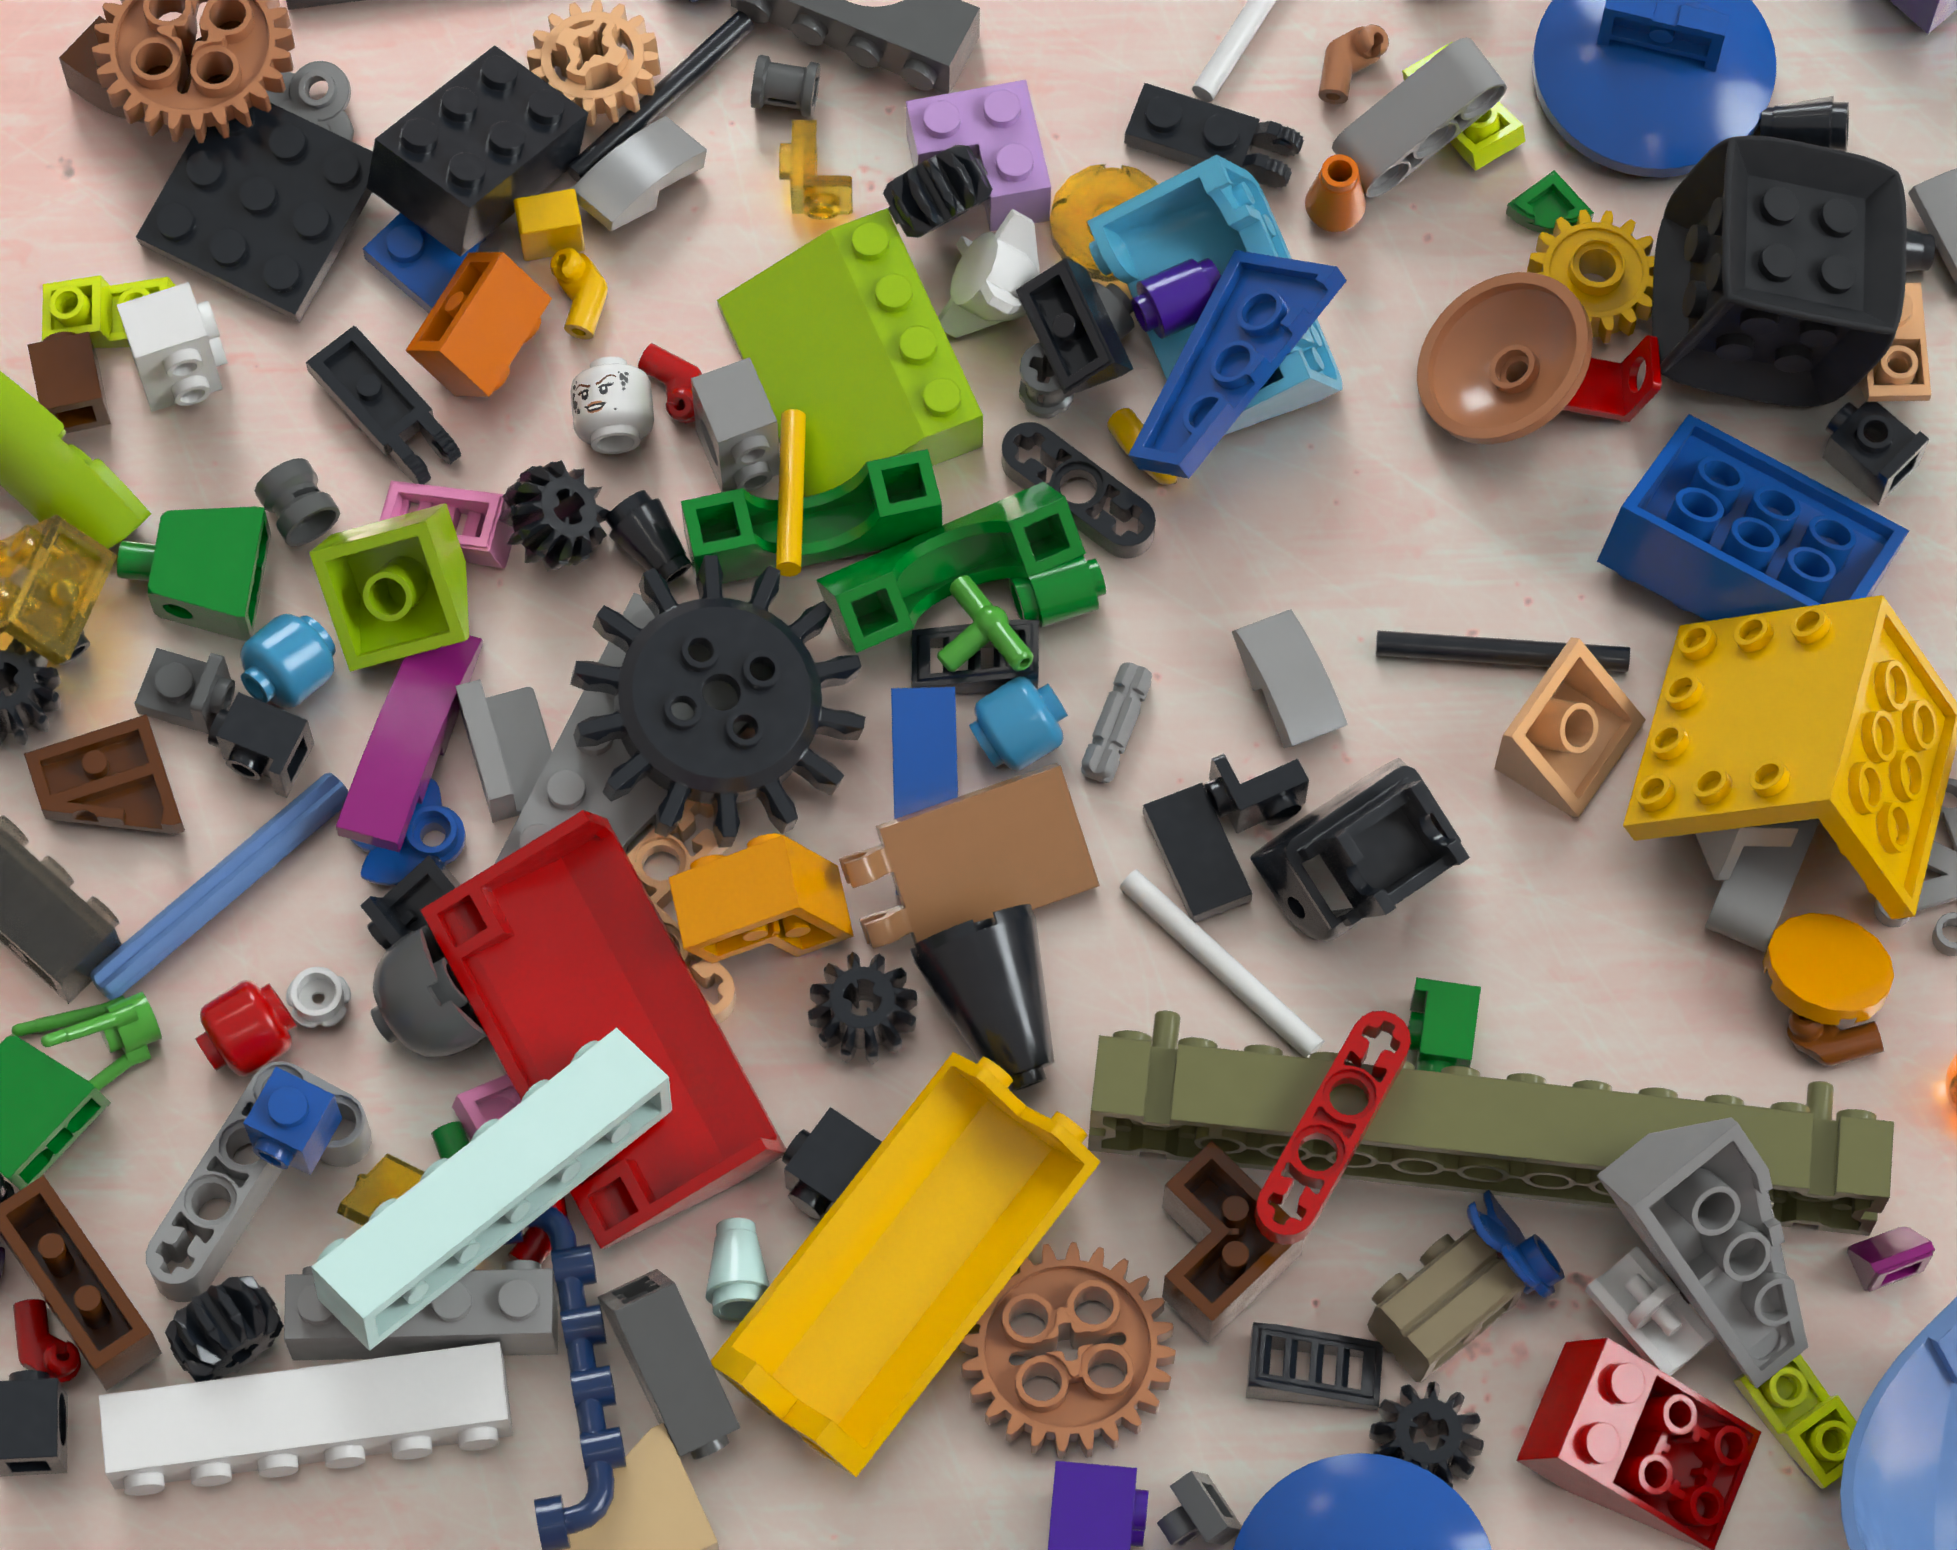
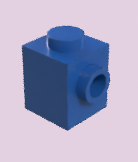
(292, 1122)

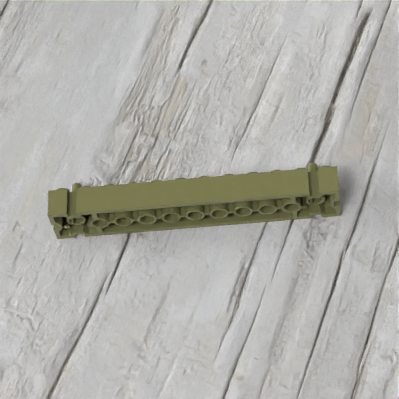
(1469, 1128)

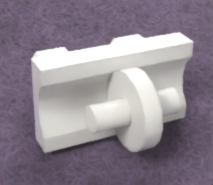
(1650, 1312)

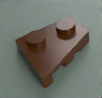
(107, 779)

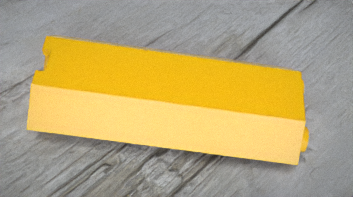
(906, 1261)

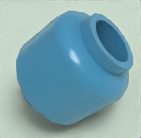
(287, 660)
(1018, 723)

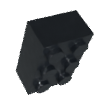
(476, 149)

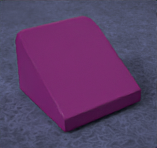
(1890, 1257)

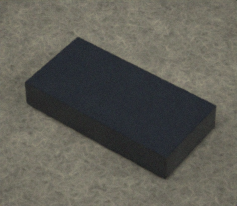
(1197, 853)

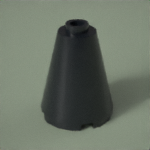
(994, 990)

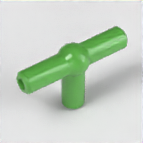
(988, 625)

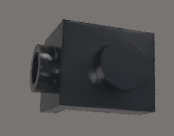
(1266, 798)
(401, 907)

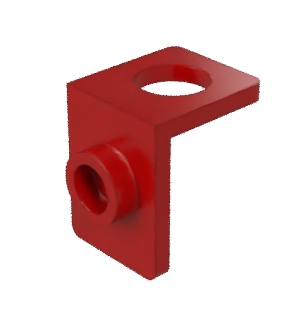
(1612, 386)

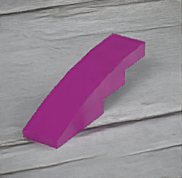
(406, 744)

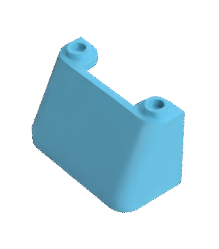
(1209, 216)

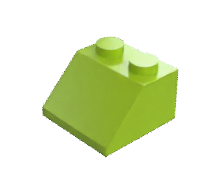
(395, 586)

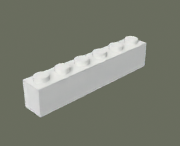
(305, 1418)

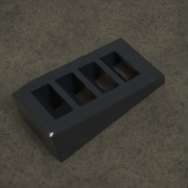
(974, 679)
(1287, 1388)

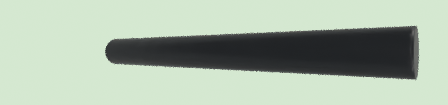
(665, 93)
(1490, 650)

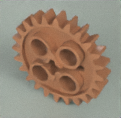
(249, 54)
(1081, 1406)

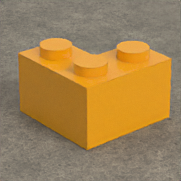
(760, 897)

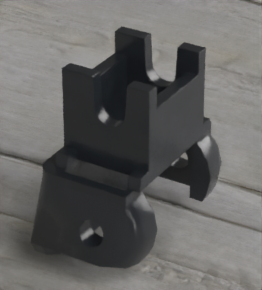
(1377, 842)

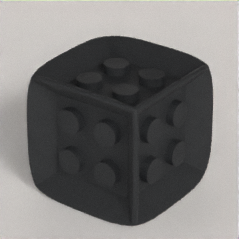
(1779, 271)

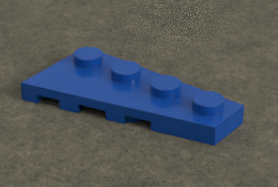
(1234, 349)

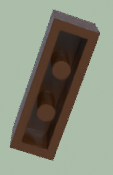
(76, 1283)

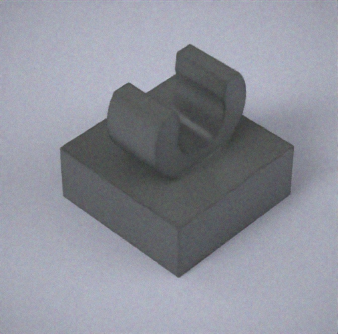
(1201, 1513)

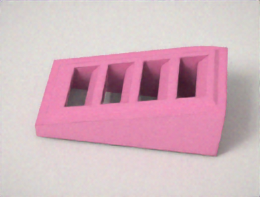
(483, 536)

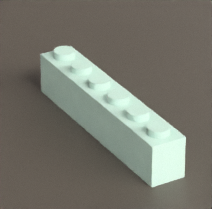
(491, 1188)

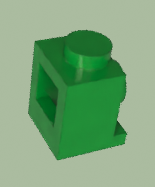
(1446, 1027)

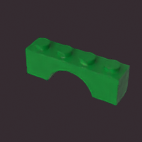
(868, 513)
(1001, 541)

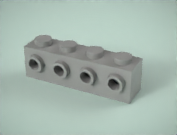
(482, 1307)

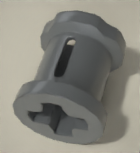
(785, 85)
(1033, 372)

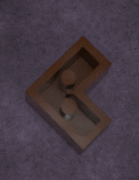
(1232, 1257)

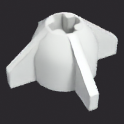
(989, 275)

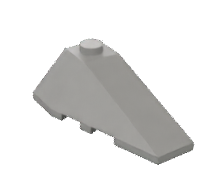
(1710, 1223)

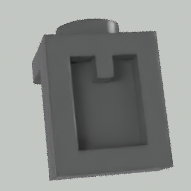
(185, 690)

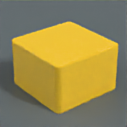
(548, 224)

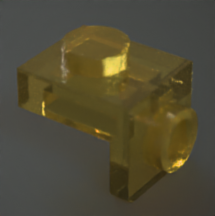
(812, 194)

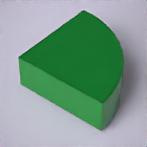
(1546, 202)

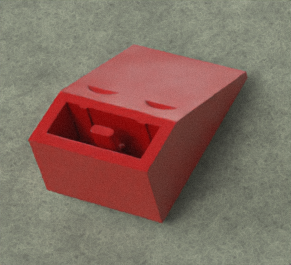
(1638, 1442)

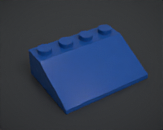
(1743, 532)

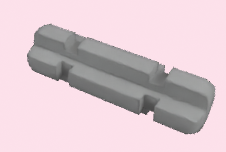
(1116, 722)

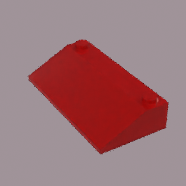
(563, 953)

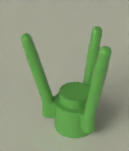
(122, 1024)

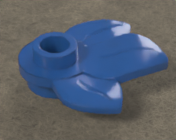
(390, 867)
(1527, 1258)

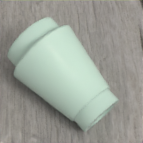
(736, 1270)

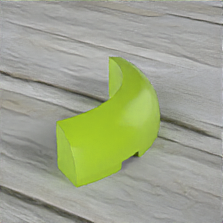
(60, 477)

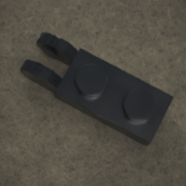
(1198, 130)
(380, 402)

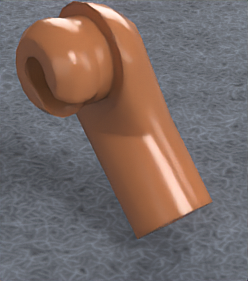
(1348, 56)

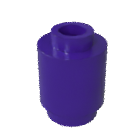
(1175, 296)

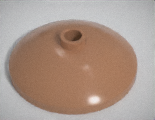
(1488, 342)

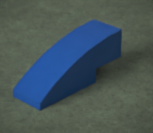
(923, 748)

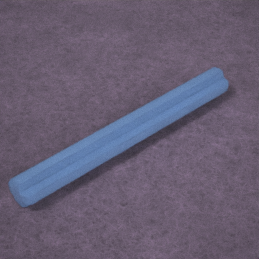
(219, 886)

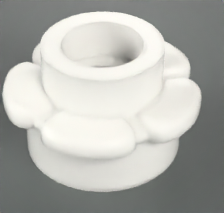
(318, 981)

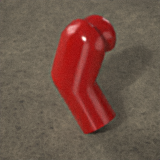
(38, 1347)

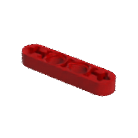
(1337, 1129)

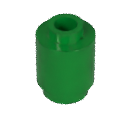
(1059, 592)

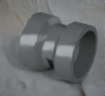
(297, 502)

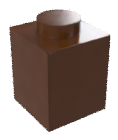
(70, 380)

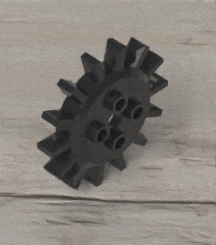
(703, 755)

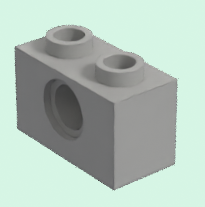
(736, 426)

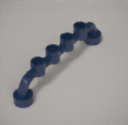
(590, 1385)

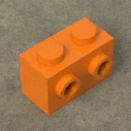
(479, 324)

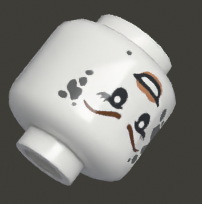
(612, 405)

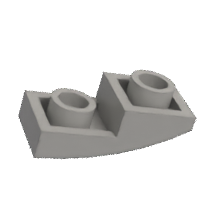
(630, 176)
(1291, 676)

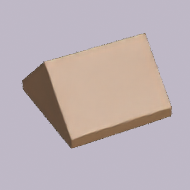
(1569, 731)

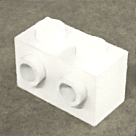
(174, 346)

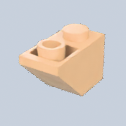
(1905, 366)

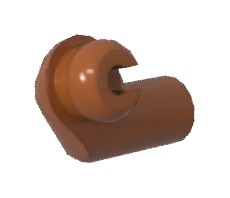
(1830, 1044)

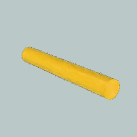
(791, 492)

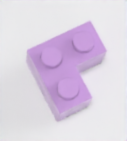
(1000, 131)

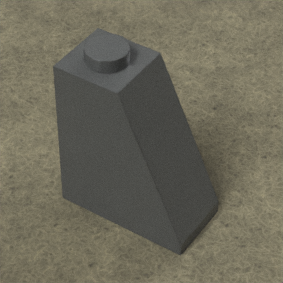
(670, 1363)

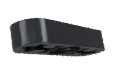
(1123, 504)

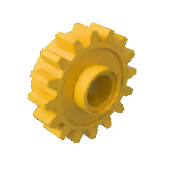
(1608, 253)

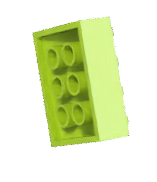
(856, 350)

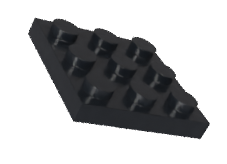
(262, 207)

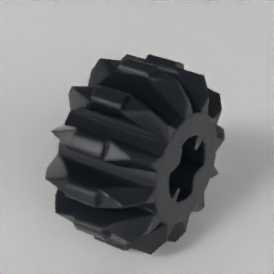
(937, 191)
(554, 515)
(33, 695)
(879, 1026)
(224, 1328)
(1435, 1419)

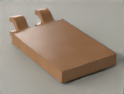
(976, 857)

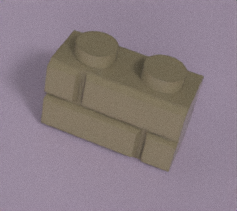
(1443, 1304)

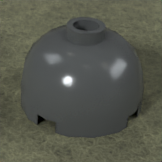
(422, 999)

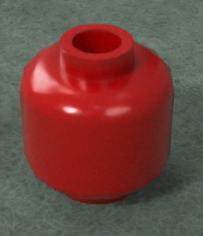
(245, 1028)

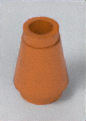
(1336, 195)

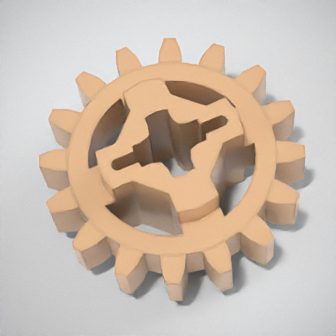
(593, 61)

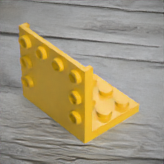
(1804, 722)

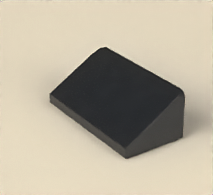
(1074, 327)

